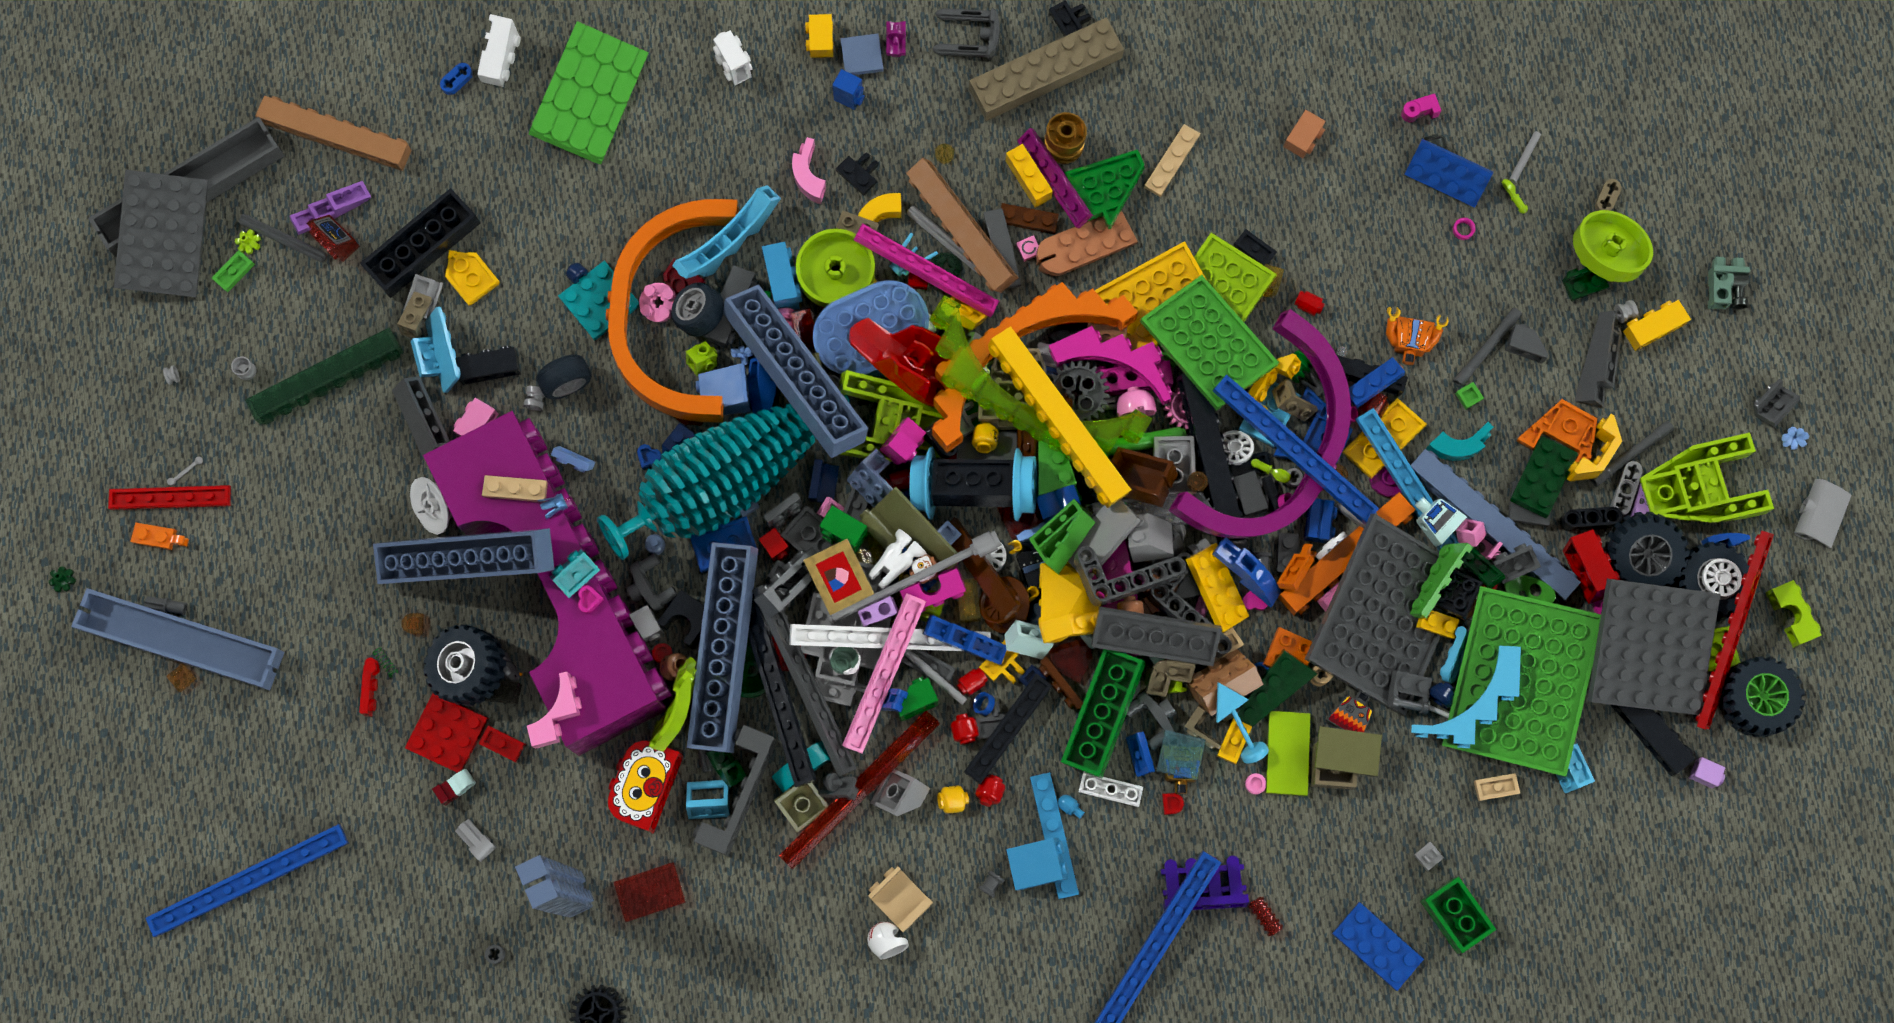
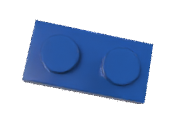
(1140, 754)

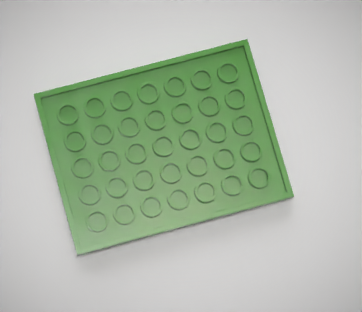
(1554, 678)

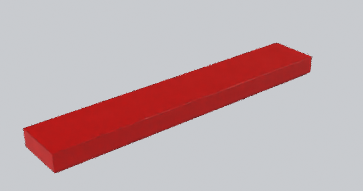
(169, 497)

